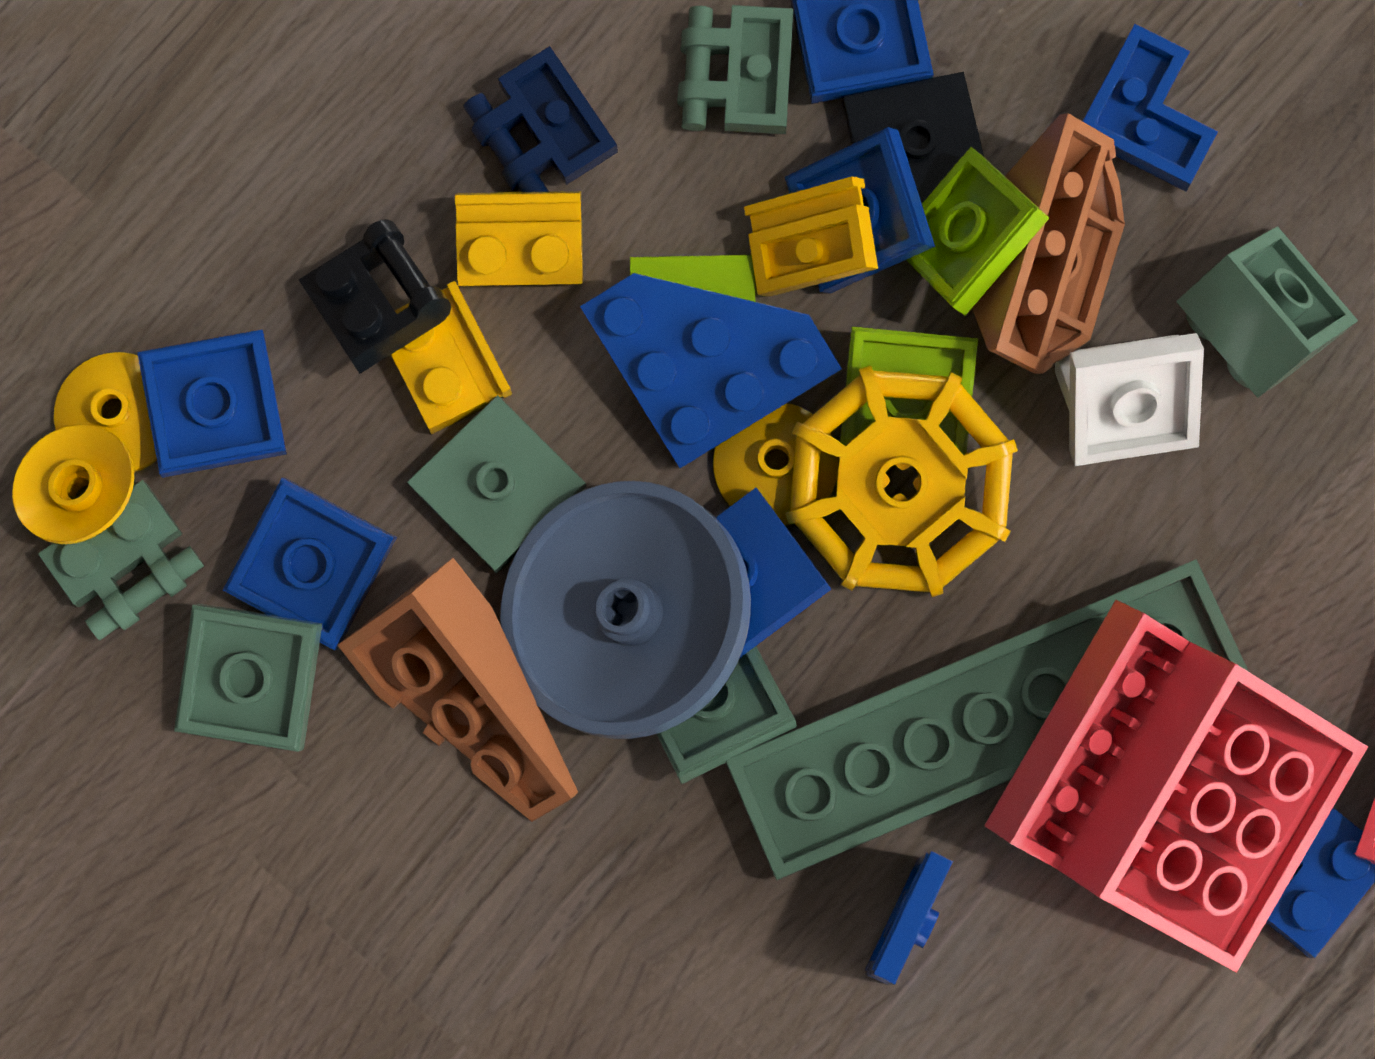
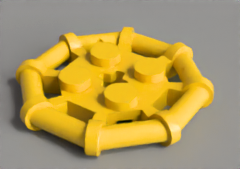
(904, 444)

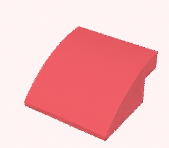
(1176, 786)

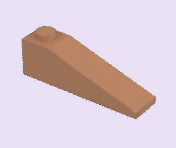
(455, 670)

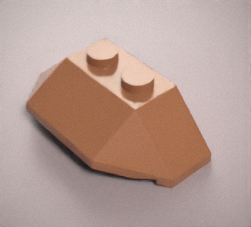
(1056, 284)

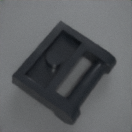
(357, 307)

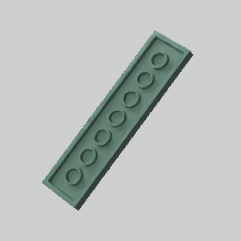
(940, 732)

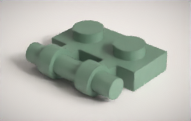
(757, 69)
(97, 563)

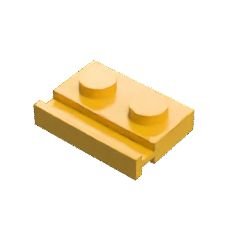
(811, 237)
(519, 238)
(451, 367)

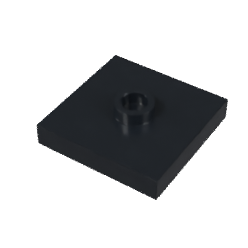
(931, 118)

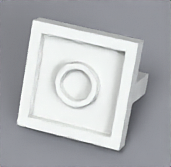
(1133, 398)

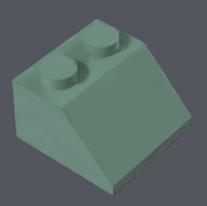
(1265, 311)

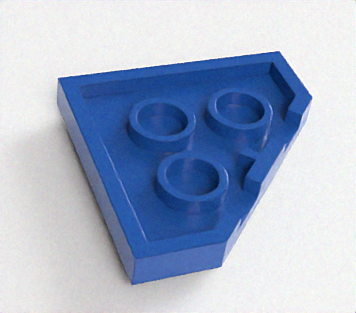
(706, 358)

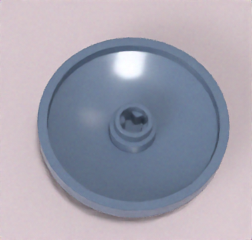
(626, 609)

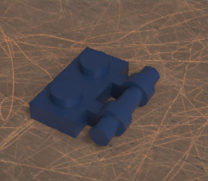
(556, 116)

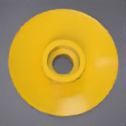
(107, 378)
(741, 463)
(55, 472)

